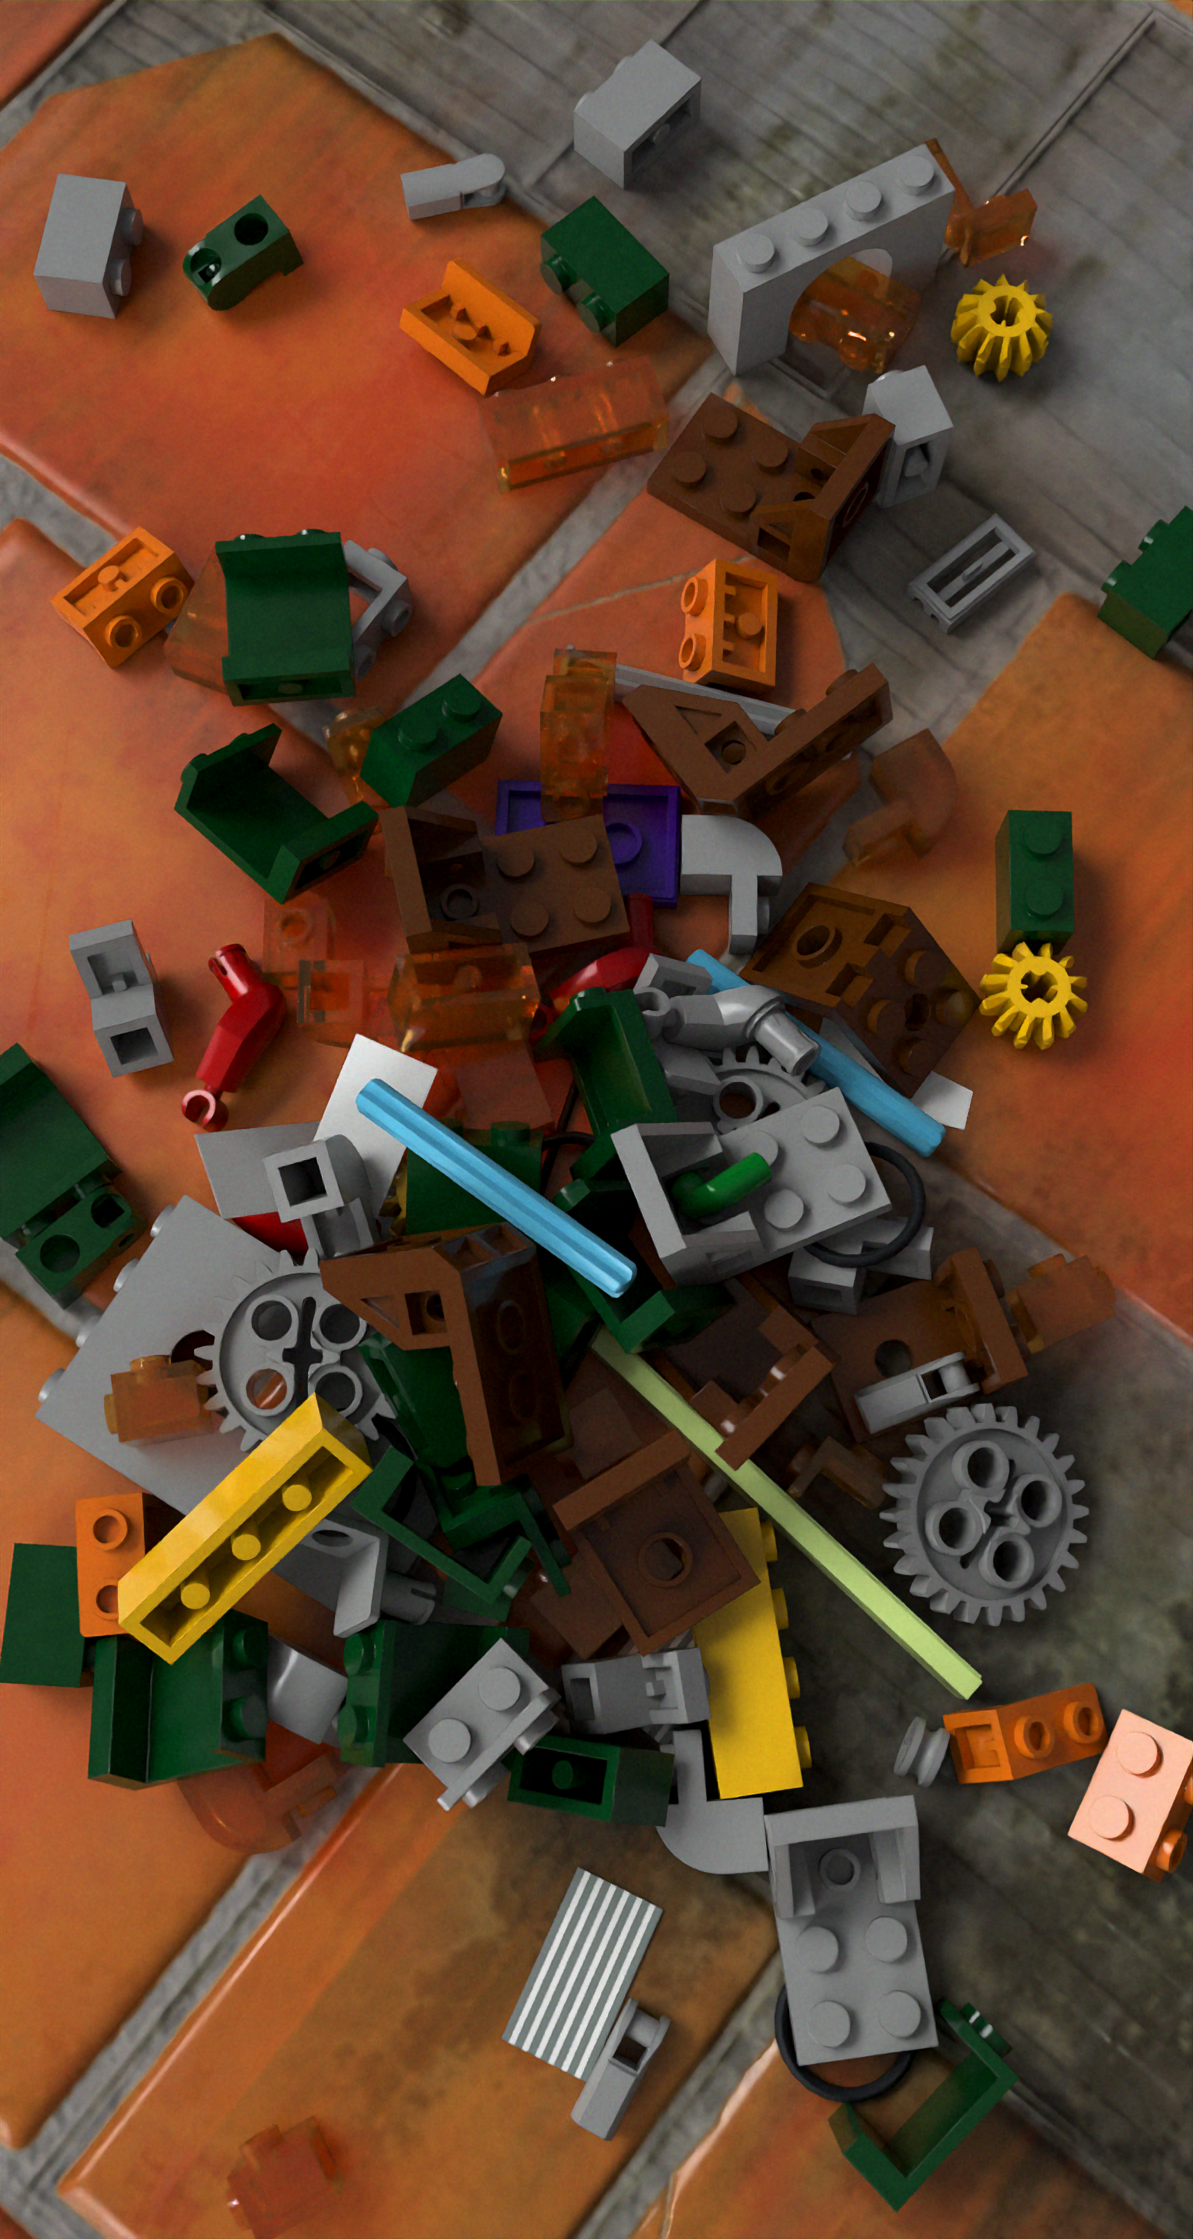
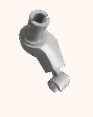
(730, 1021)

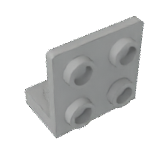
(480, 1721)

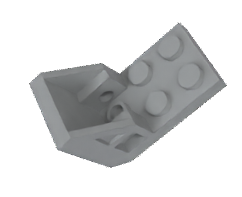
(816, 1188)
(850, 1928)

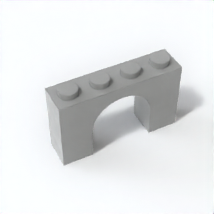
(886, 215)

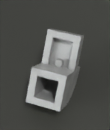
(734, 861)
(124, 997)
(328, 1192)
(840, 1288)
(304, 1691)
(636, 1691)
(708, 1830)

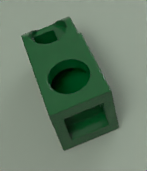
(240, 255)
(82, 1243)

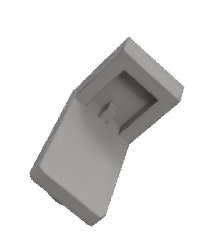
(387, 591)
(681, 1065)

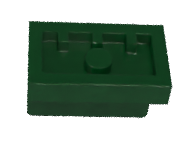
(479, 1512)

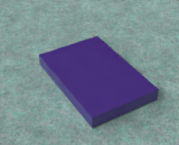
(640, 829)

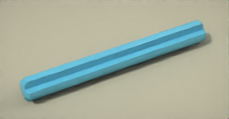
(854, 1081)
(497, 1188)

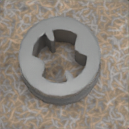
(921, 1752)

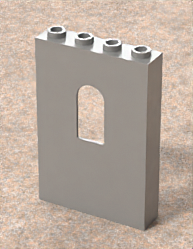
(153, 1311)

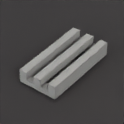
(937, 603)

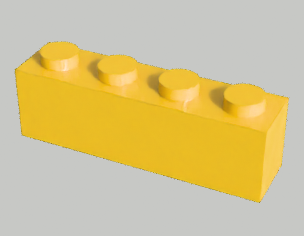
(242, 1528)
(749, 1680)

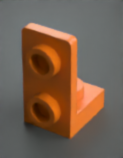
(1026, 1735)

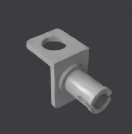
(365, 1581)

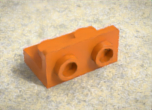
(125, 596)
(730, 627)
(110, 1541)

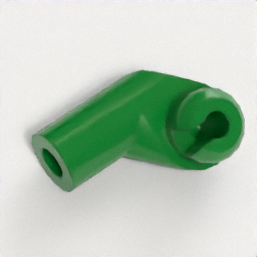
(724, 1190)

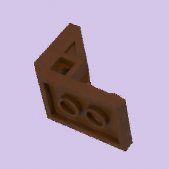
(768, 491)
(731, 765)
(528, 886)
(491, 1322)
(747, 1367)

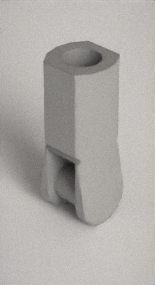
(454, 186)
(907, 1397)
(617, 2077)

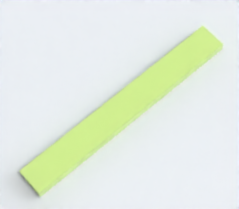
(790, 1520)

